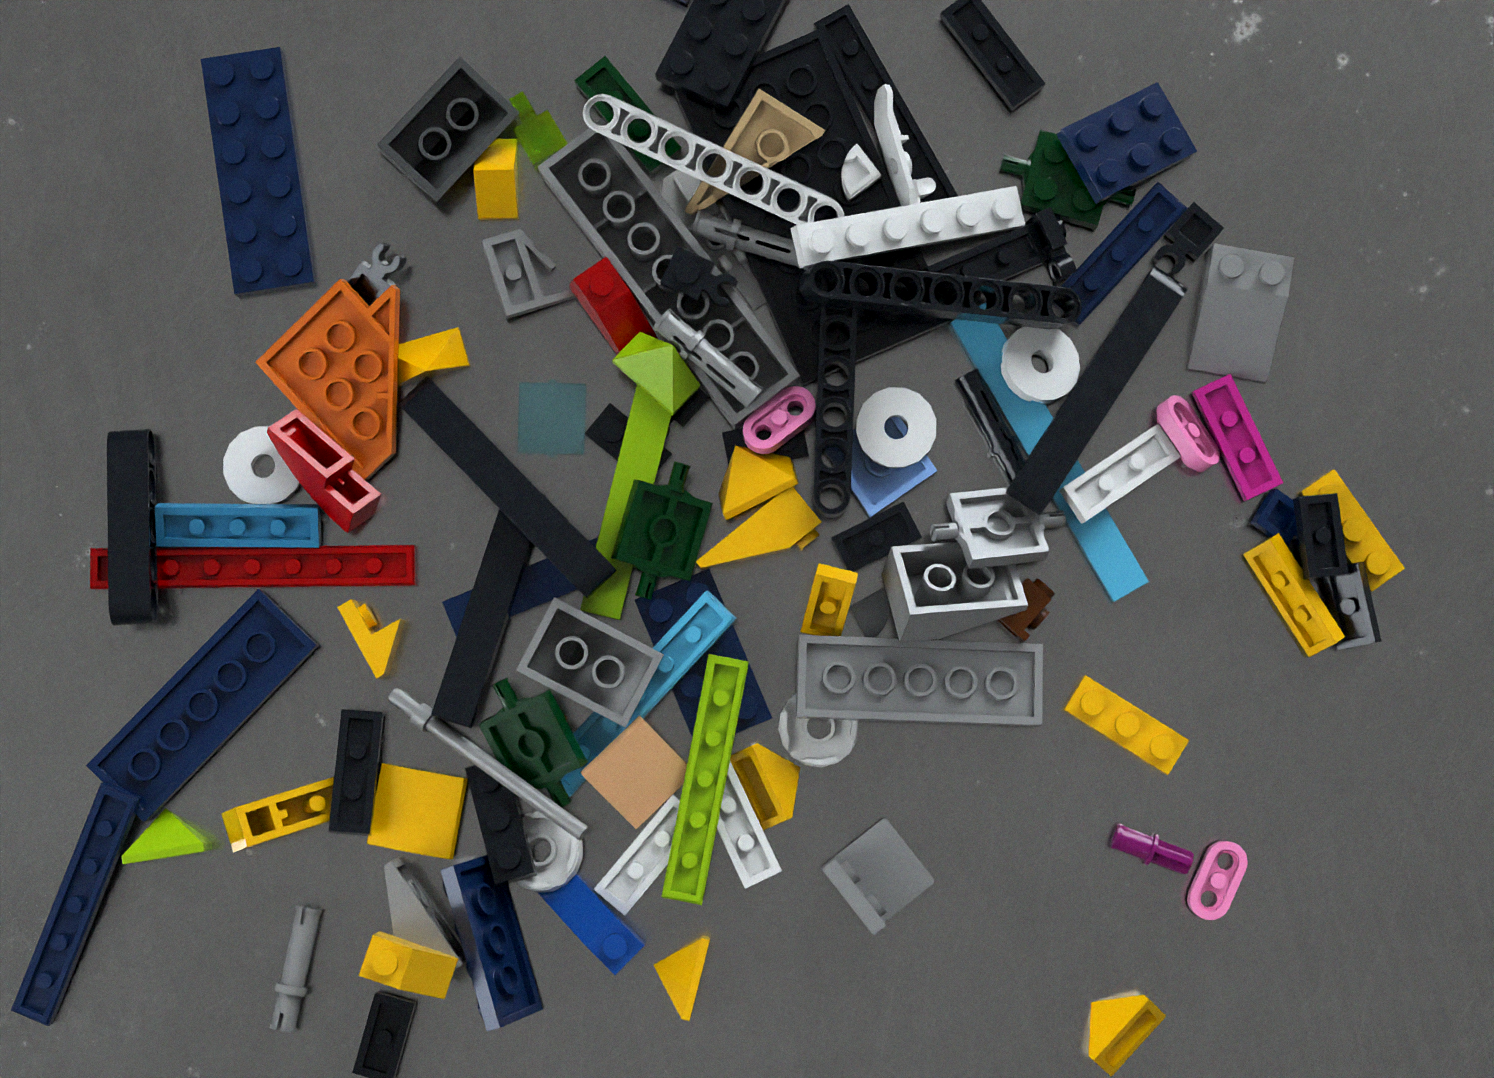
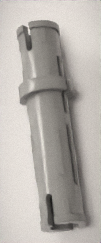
(705, 226)
(707, 357)
(295, 969)

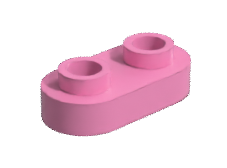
(778, 421)
(1187, 433)
(1219, 881)

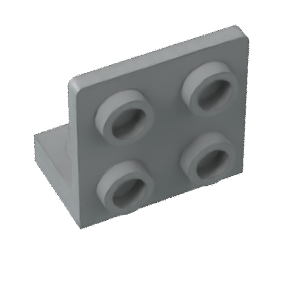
(878, 875)

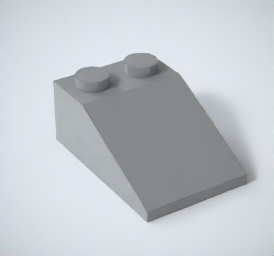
(1239, 312)
(939, 596)
(589, 662)
(415, 915)

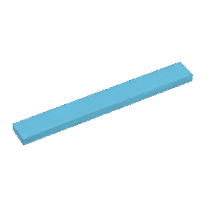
(1028, 420)

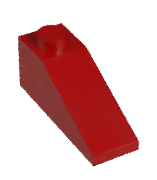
(610, 304)

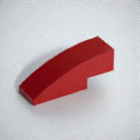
(324, 470)

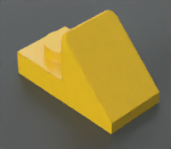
(829, 601)
(377, 647)

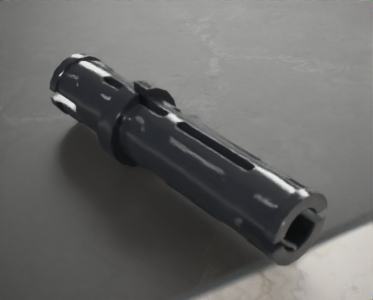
(990, 421)

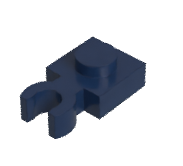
(1277, 516)

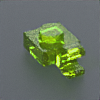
(538, 133)

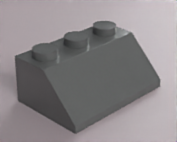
(447, 129)

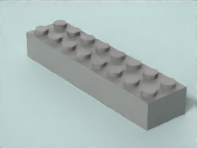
(639, 235)

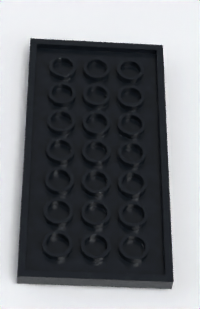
(812, 84)

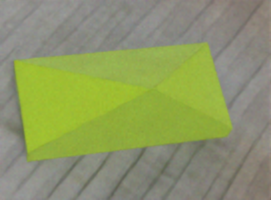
(658, 371)
(166, 838)

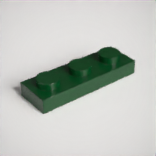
(606, 79)

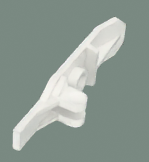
(896, 159)
(677, 191)

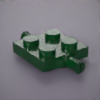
(1054, 182)
(662, 530)
(533, 740)

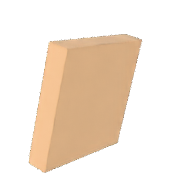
(636, 772)

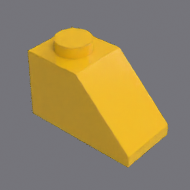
(408, 966)

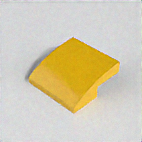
(417, 811)

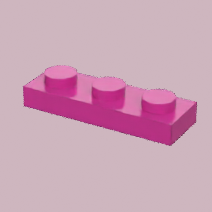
(1237, 437)

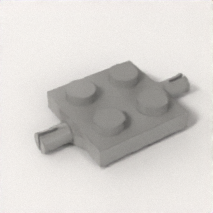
(996, 528)

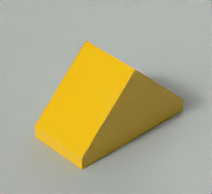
(497, 181)

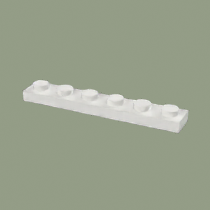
(907, 226)

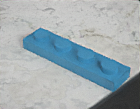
(238, 525)

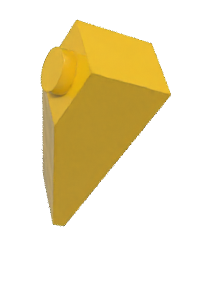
(769, 531)
(279, 815)

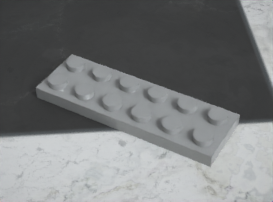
(919, 681)

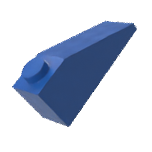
(595, 923)

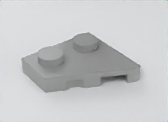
(523, 274)

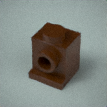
(1037, 597)

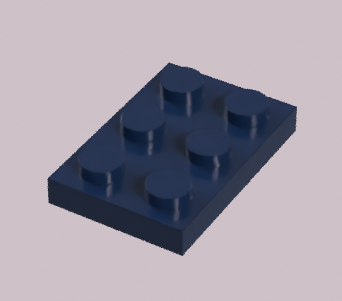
(1126, 142)

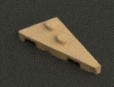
(763, 135)

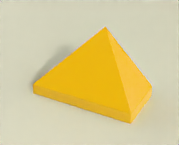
(431, 356)
(754, 479)
(768, 783)
(682, 972)
(1120, 1028)

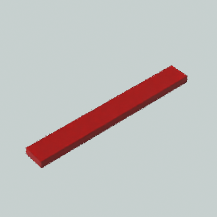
(274, 567)

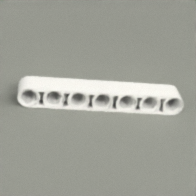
(700, 148)

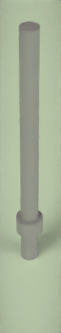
(421, 718)

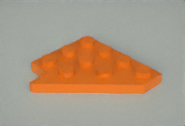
(344, 371)

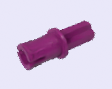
(1152, 849)

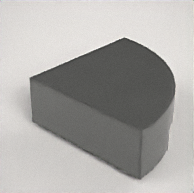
(872, 613)

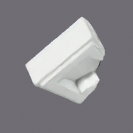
(857, 173)

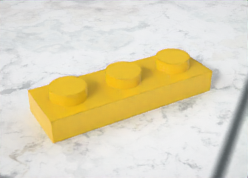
(1360, 535)
(1293, 595)
(1125, 725)

